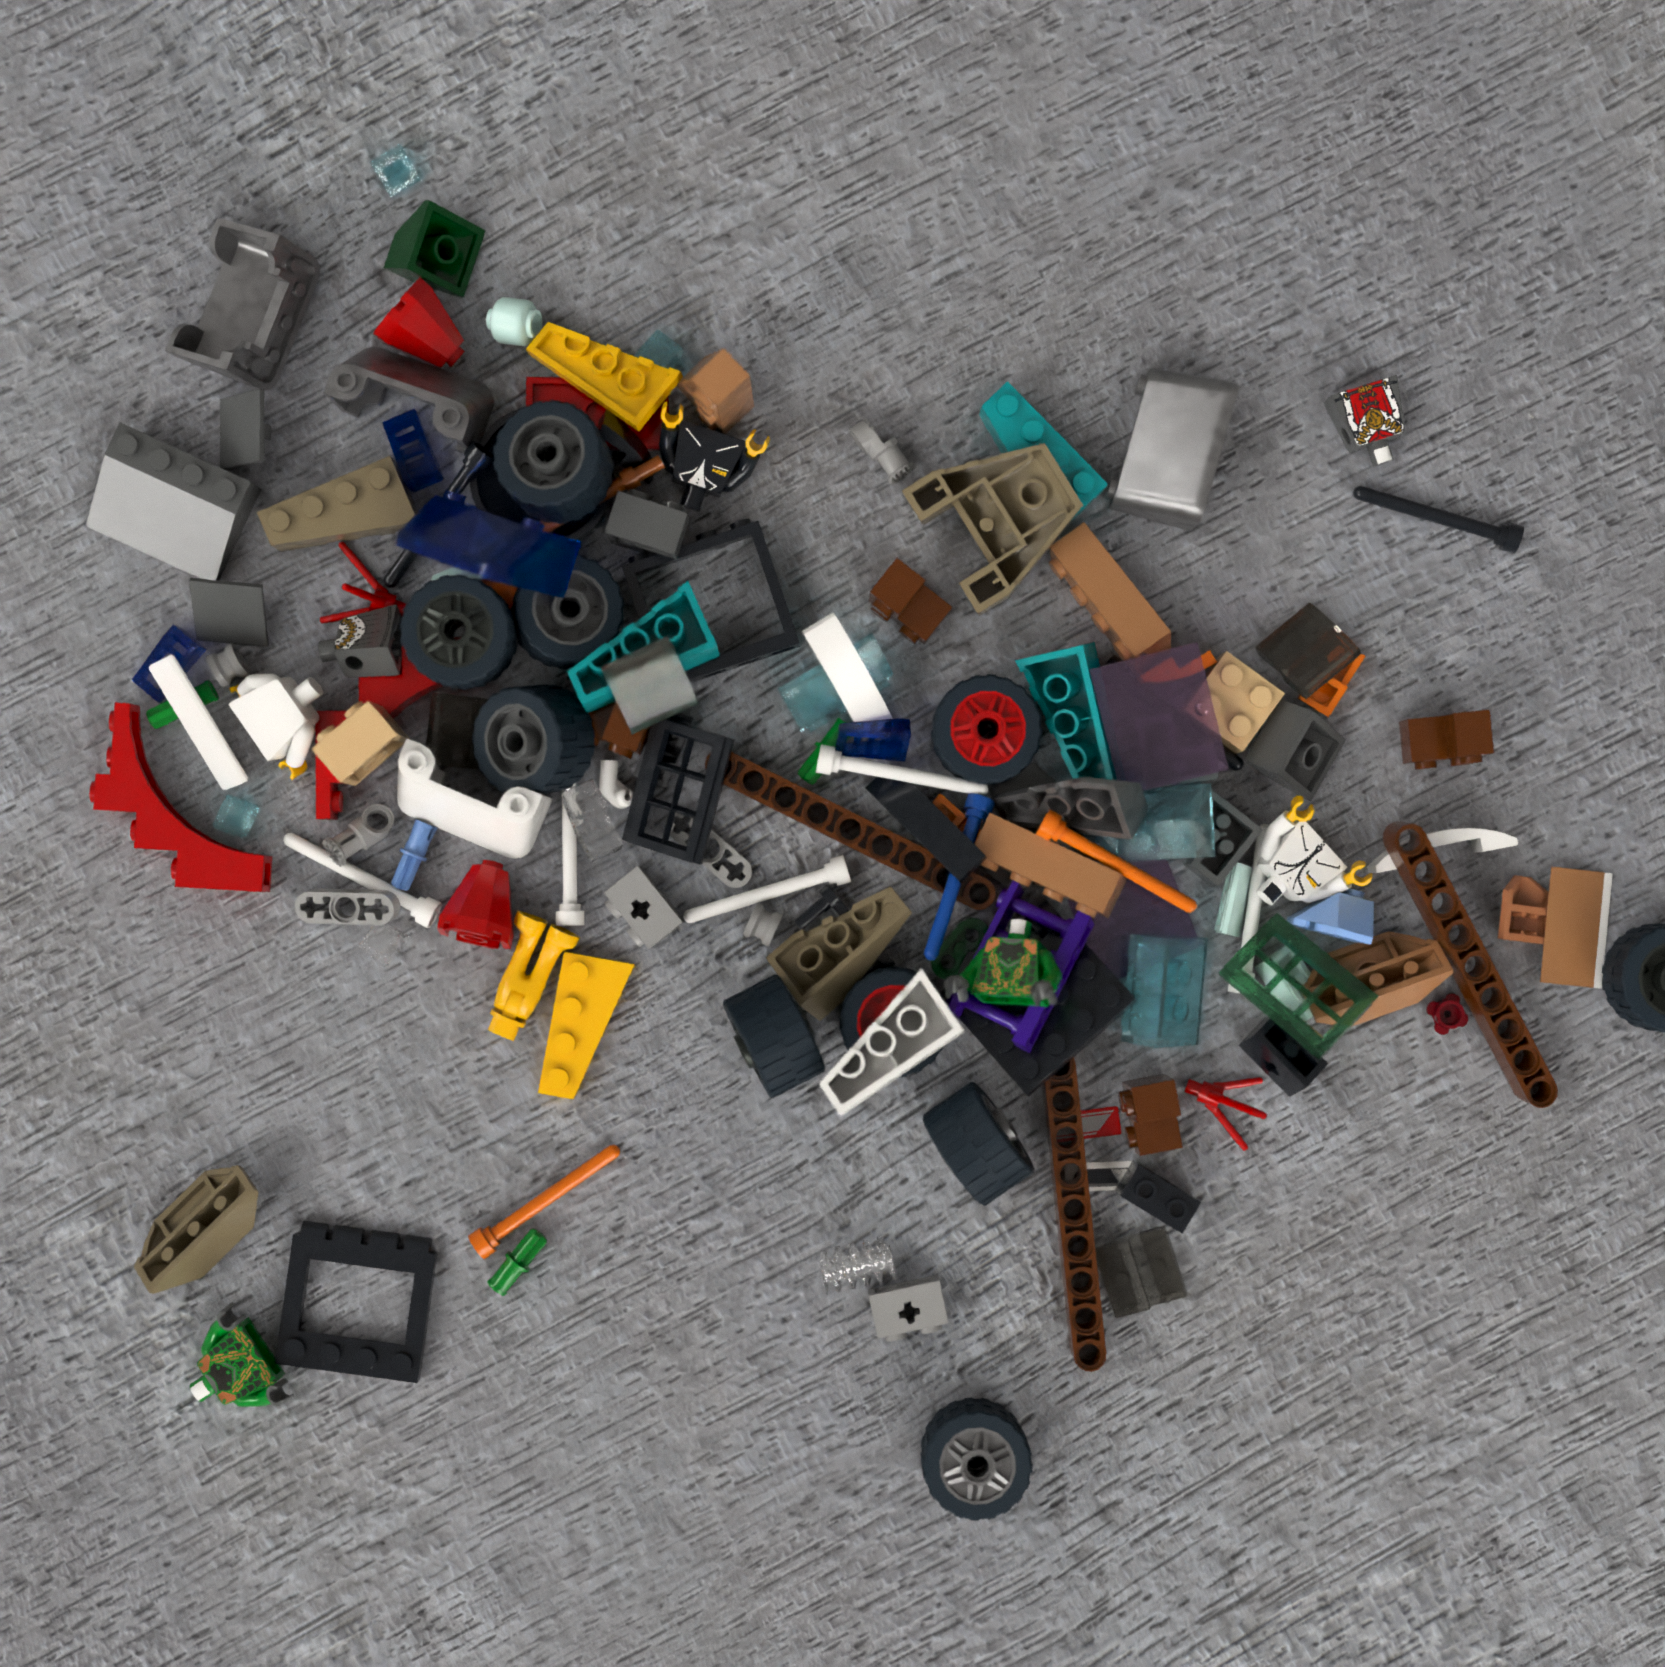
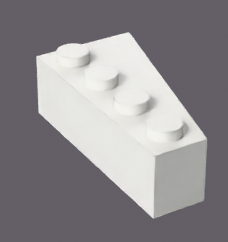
(900, 1039)

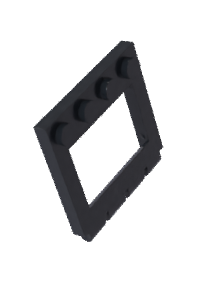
(346, 1353)

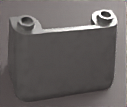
(251, 307)
(459, 402)
(1173, 447)

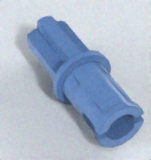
(413, 854)

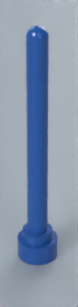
(977, 810)

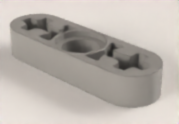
(723, 872)
(334, 915)

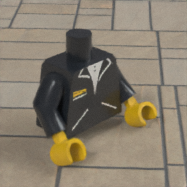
(705, 458)

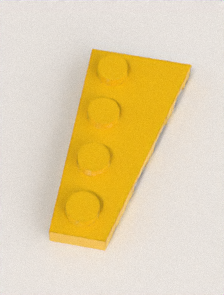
(617, 381)
(581, 1012)

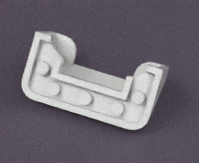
(504, 829)

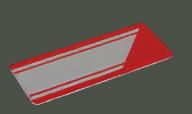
(1095, 1124)

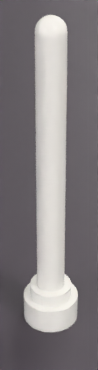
(833, 761)
(834, 872)
(1253, 905)
(422, 909)
(569, 912)

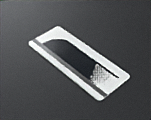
(1101, 1175)

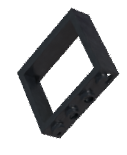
(706, 542)

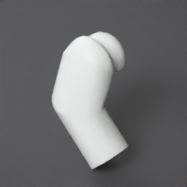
(611, 787)

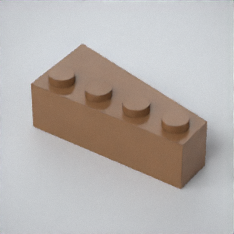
(718, 391)
(1108, 594)
(1049, 866)

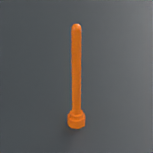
(1054, 828)
(487, 1239)

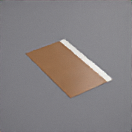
(1576, 927)

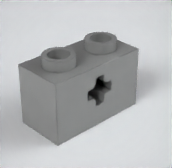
(640, 887)
(890, 1299)

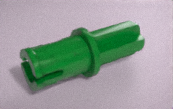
(164, 714)
(808, 769)
(517, 1261)

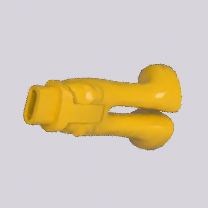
(521, 992)

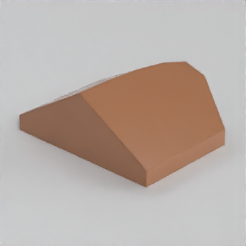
(1523, 911)

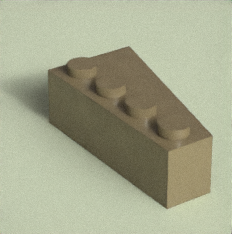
(345, 508)

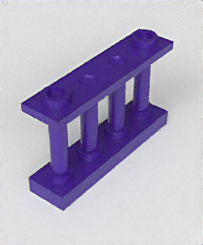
(1074, 935)

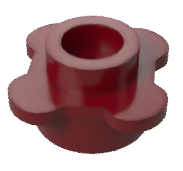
(1457, 1014)

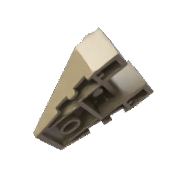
(1011, 508)

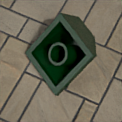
(436, 249)

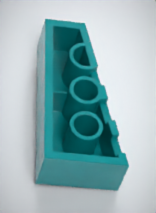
(1018, 426)
(675, 617)
(1069, 702)

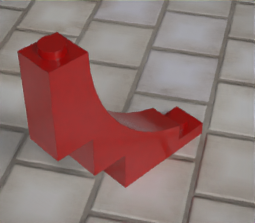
(394, 695)

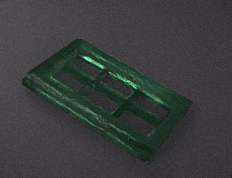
(1275, 1008)

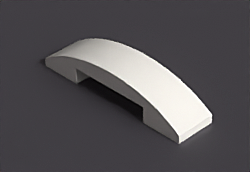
(846, 670)
(1481, 841)

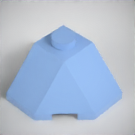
(1339, 916)

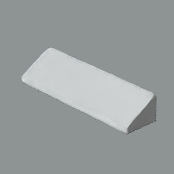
(198, 722)

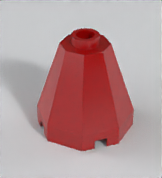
(421, 327)
(481, 908)

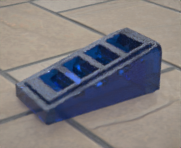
(420, 472)
(165, 645)
(894, 737)

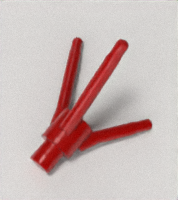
(379, 599)
(1212, 1095)

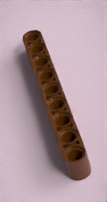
(831, 826)
(1484, 972)
(1080, 1224)

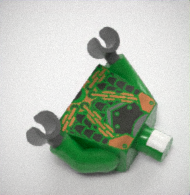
(1009, 971)
(238, 1365)

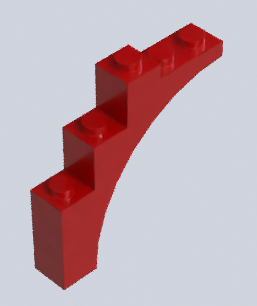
(159, 826)

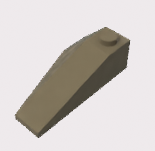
(832, 957)

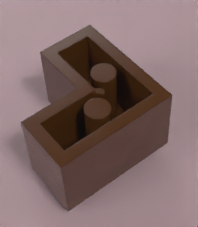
(908, 602)
(612, 728)
(1452, 737)
(1152, 1114)

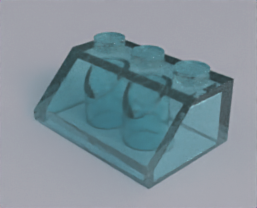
(813, 695)
(1173, 828)
(1168, 984)

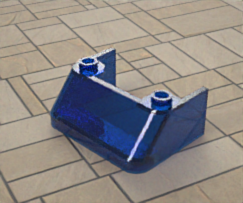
(490, 545)

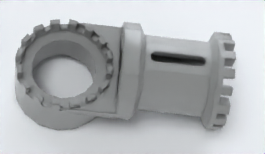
(885, 453)
(358, 835)

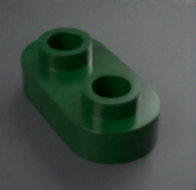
(957, 946)

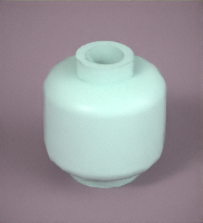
(514, 321)

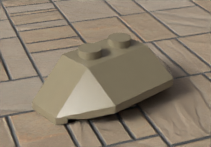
(198, 1229)

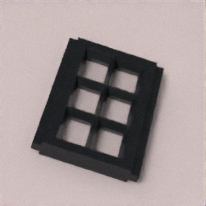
(708, 798)

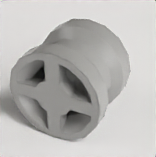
(227, 665)
(762, 924)

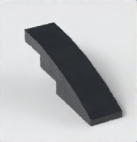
(928, 826)

